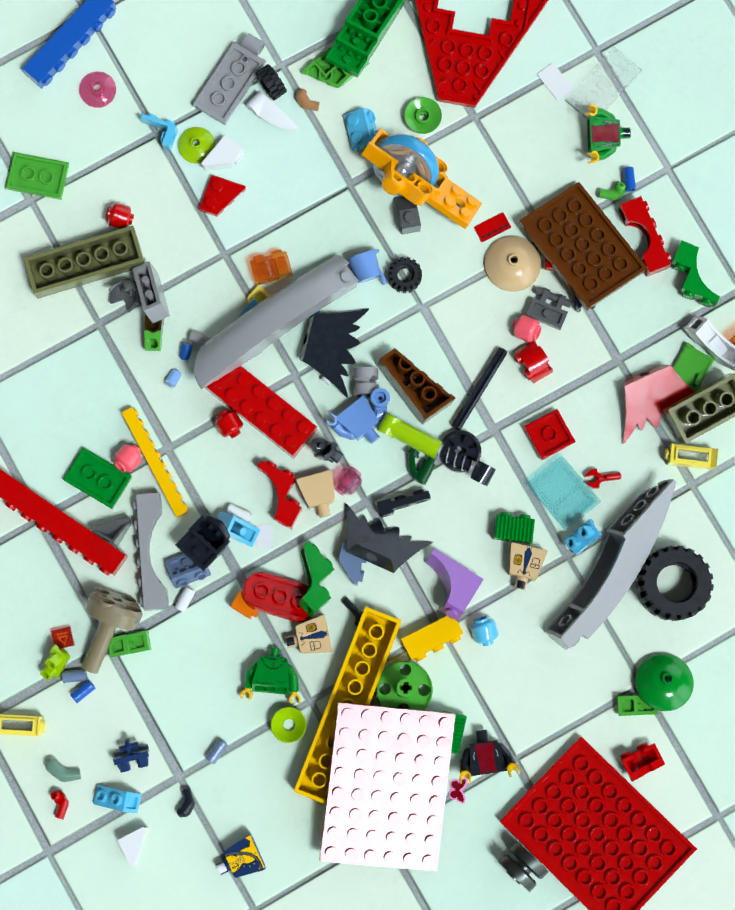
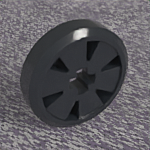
(467, 442)

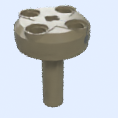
(113, 612)

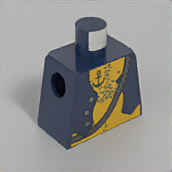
(242, 858)

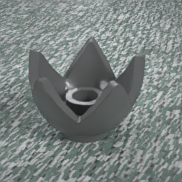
(127, 291)

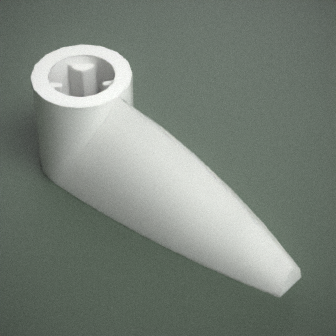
(268, 111)

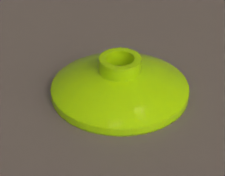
(197, 153)

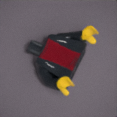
(486, 758)

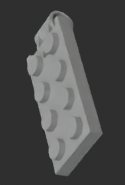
(231, 79)

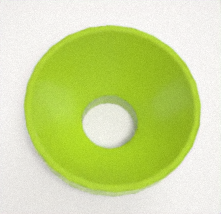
(279, 719)

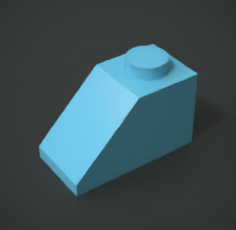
(239, 529)

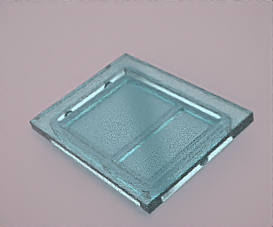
(563, 492)

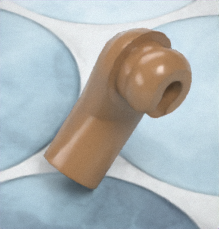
(305, 102)

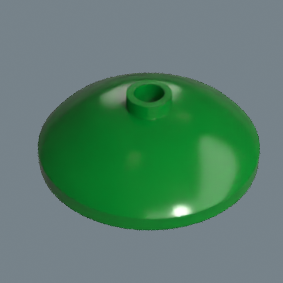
(653, 687)

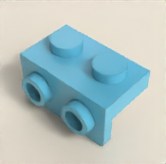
(361, 127)

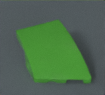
(327, 72)

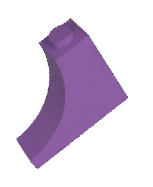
(458, 583)

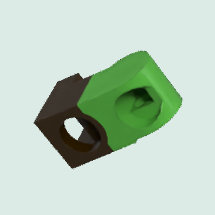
(153, 334)

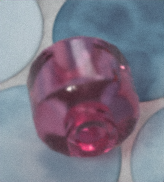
(347, 481)

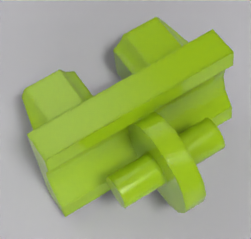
(55, 663)

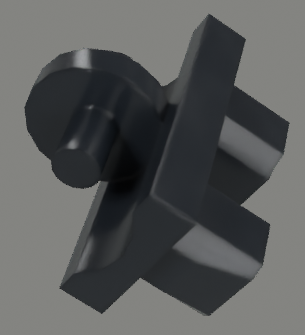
(326, 450)

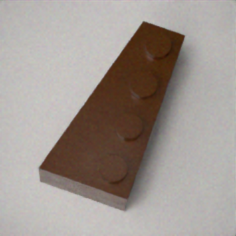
(414, 386)

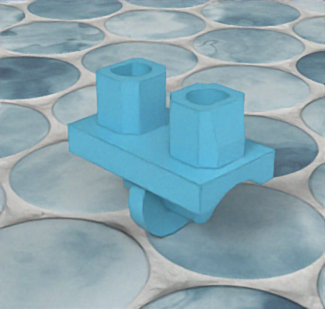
(582, 537)

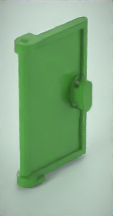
(692, 366)

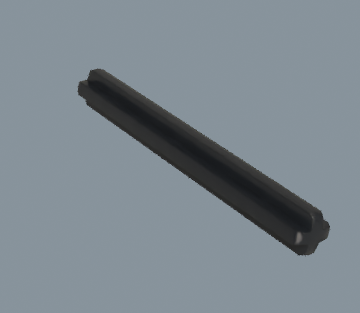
(479, 388)

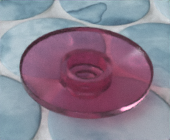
(100, 97)

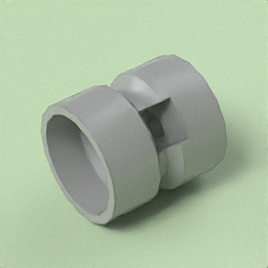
(366, 381)

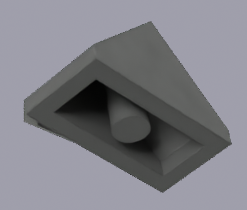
(113, 531)

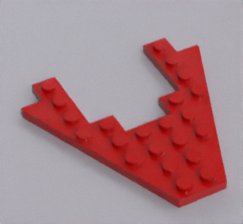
(469, 62)

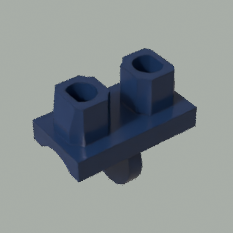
(131, 752)

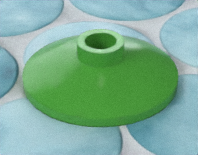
(425, 107)

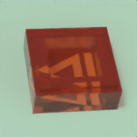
(63, 637)

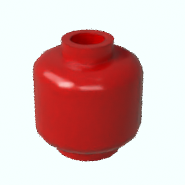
(119, 215)
(228, 424)

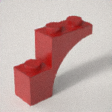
(287, 510)

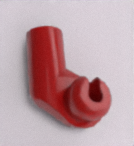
(62, 803)

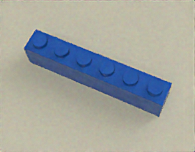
(68, 40)

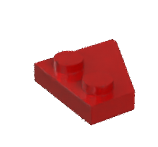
(219, 195)

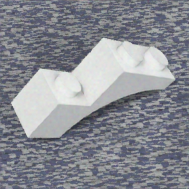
(706, 335)

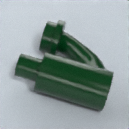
(425, 470)

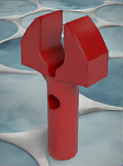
(601, 478)

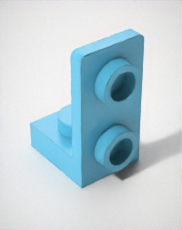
(169, 126)
(117, 799)

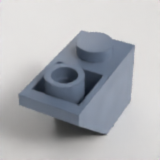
(351, 565)

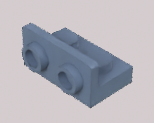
(184, 571)

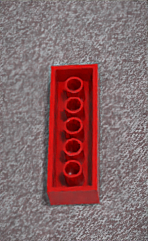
(264, 410)

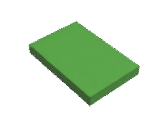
(37, 176)

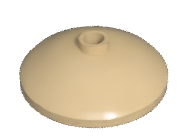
(511, 275)

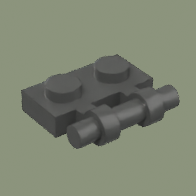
(548, 313)

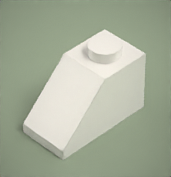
(223, 156)

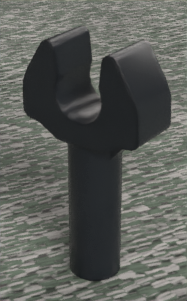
(353, 609)

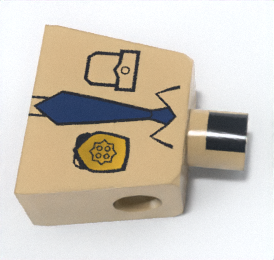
(525, 563)
(311, 637)

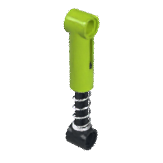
(434, 448)

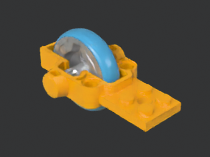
(415, 157)

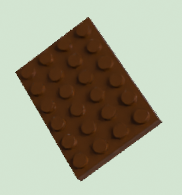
(582, 245)

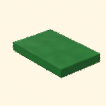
(97, 478)

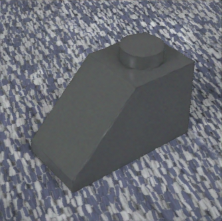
(408, 216)

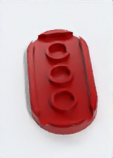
(275, 596)

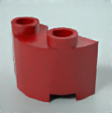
(534, 361)
(642, 761)

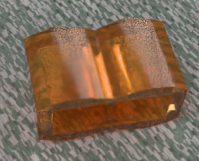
(271, 267)

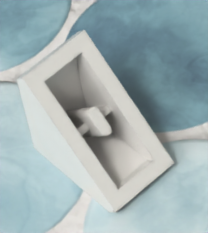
(132, 845)

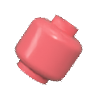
(526, 328)
(127, 458)

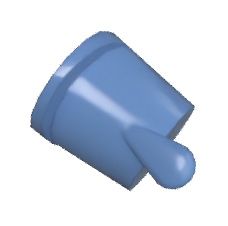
(366, 267)

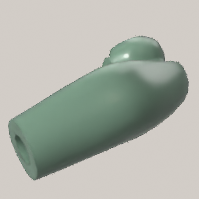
(60, 772)

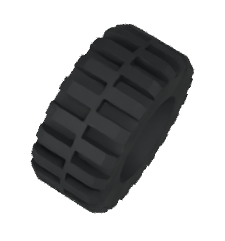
(699, 575)

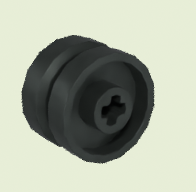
(523, 866)

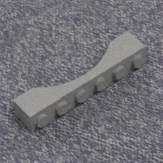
(148, 513)

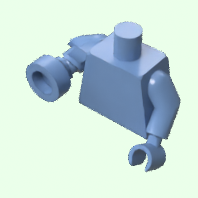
(360, 419)

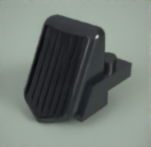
(204, 541)

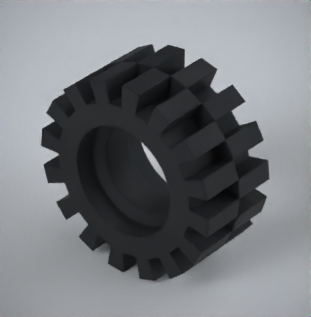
(271, 82)
(401, 264)

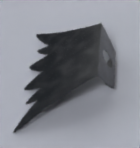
(327, 344)
(377, 546)

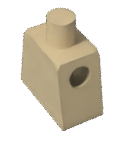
(318, 491)

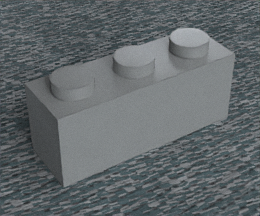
(151, 292)

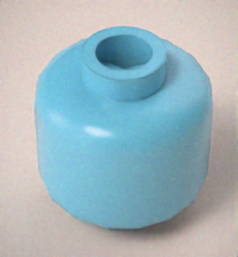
(484, 630)

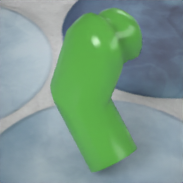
(613, 194)

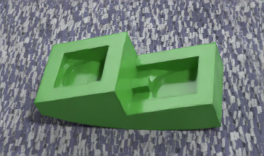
(129, 644)
(633, 706)

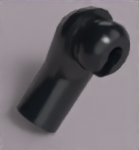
(188, 804)

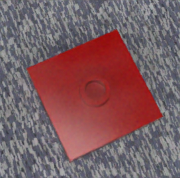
(549, 434)

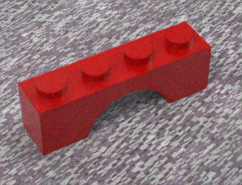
(636, 214)

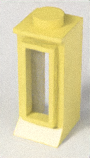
(691, 456)
(22, 725)

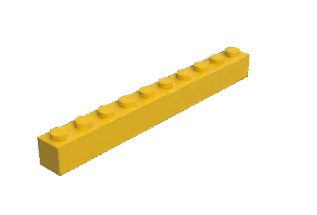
(154, 462)

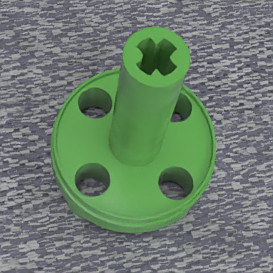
(396, 681)

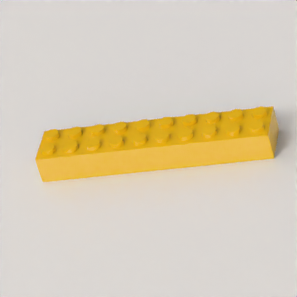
(354, 685)

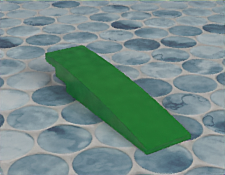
(363, 34)

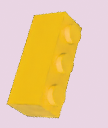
(432, 638)

